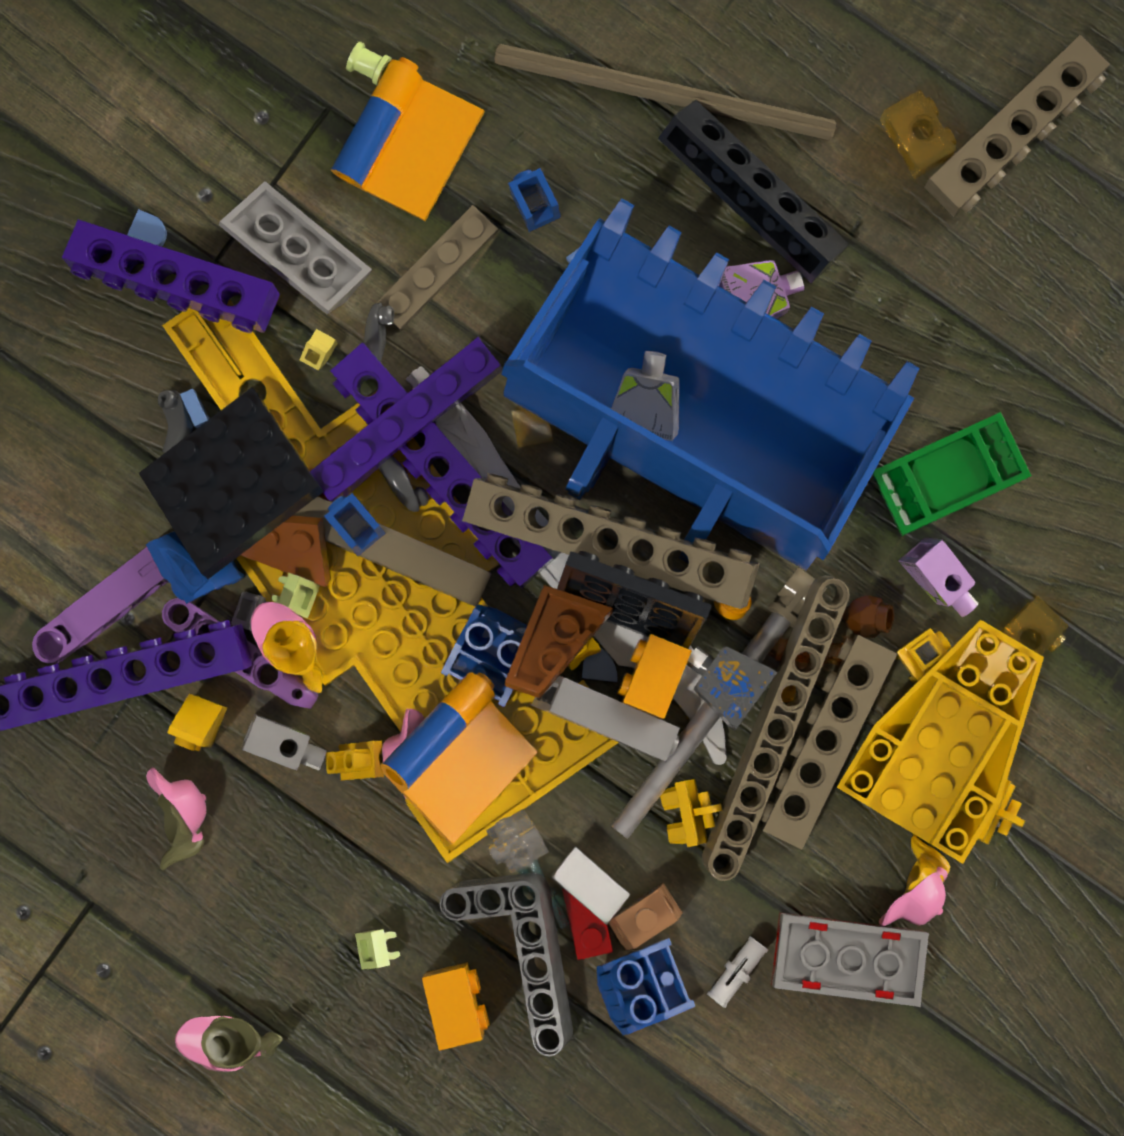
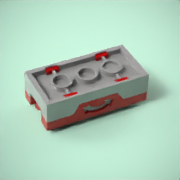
(849, 959)

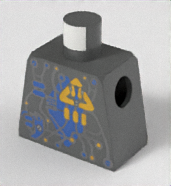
(729, 682)

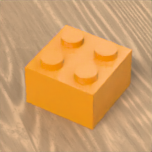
(654, 676)
(454, 1005)

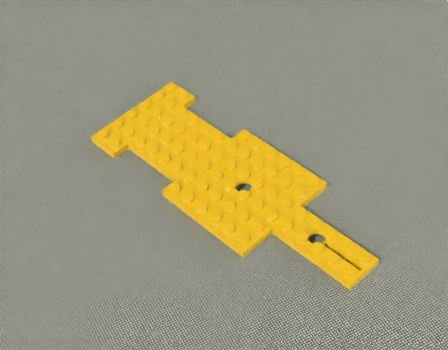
(370, 615)

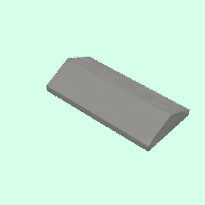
(296, 248)

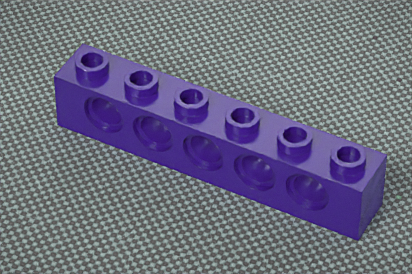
(91, 242)

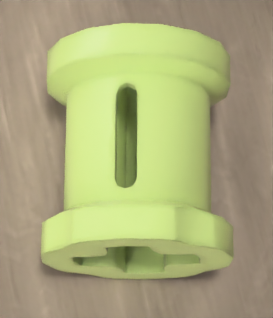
(367, 62)

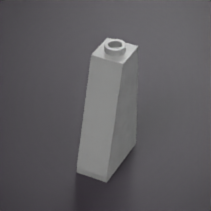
(609, 718)

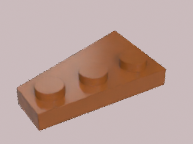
(553, 639)

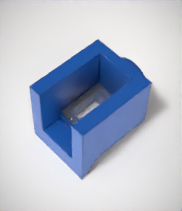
(534, 199)
(354, 523)

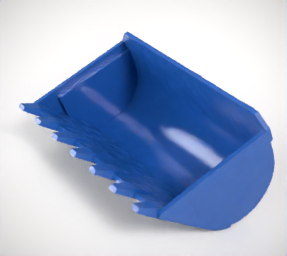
(768, 419)

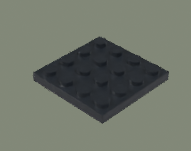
(230, 483)
(636, 602)

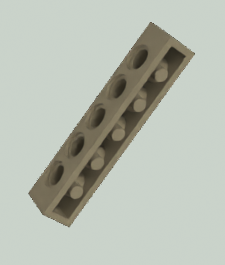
(1078, 61)
(797, 827)

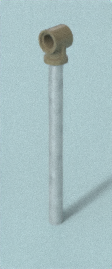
(784, 614)

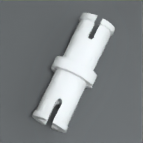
(721, 990)

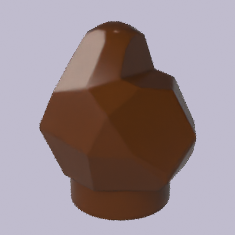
(869, 616)

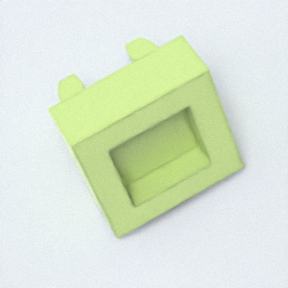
(297, 594)
(373, 948)

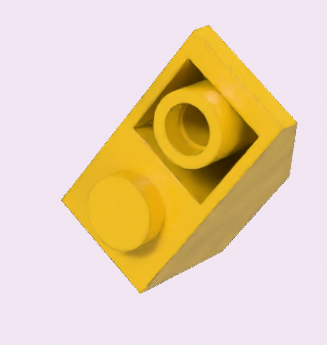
(197, 723)

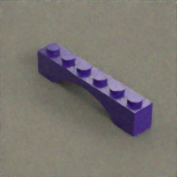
(405, 419)

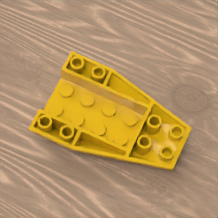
(949, 742)

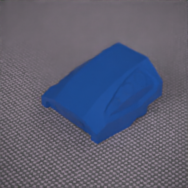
(183, 574)
(487, 647)
(643, 988)

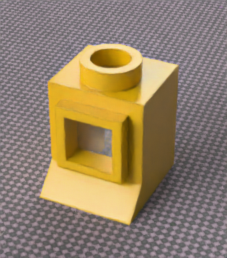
(923, 653)

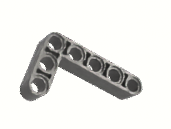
(527, 944)

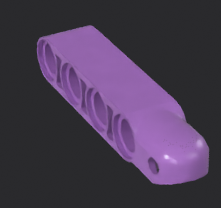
(98, 609)
(283, 687)

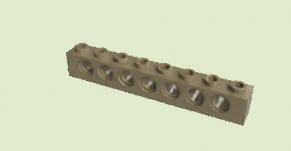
(486, 511)

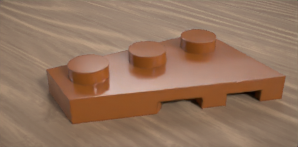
(295, 548)

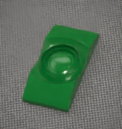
(951, 474)

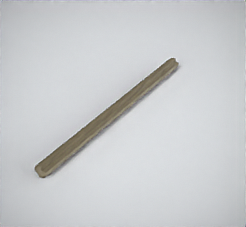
(664, 91)

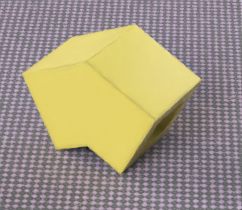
(318, 350)

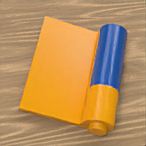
(407, 140)
(459, 758)

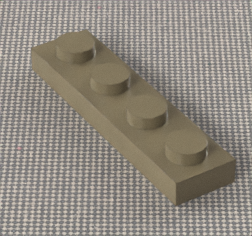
(438, 266)

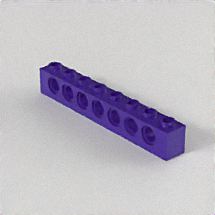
(363, 365)
(230, 656)

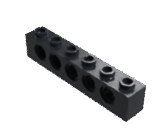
(753, 191)

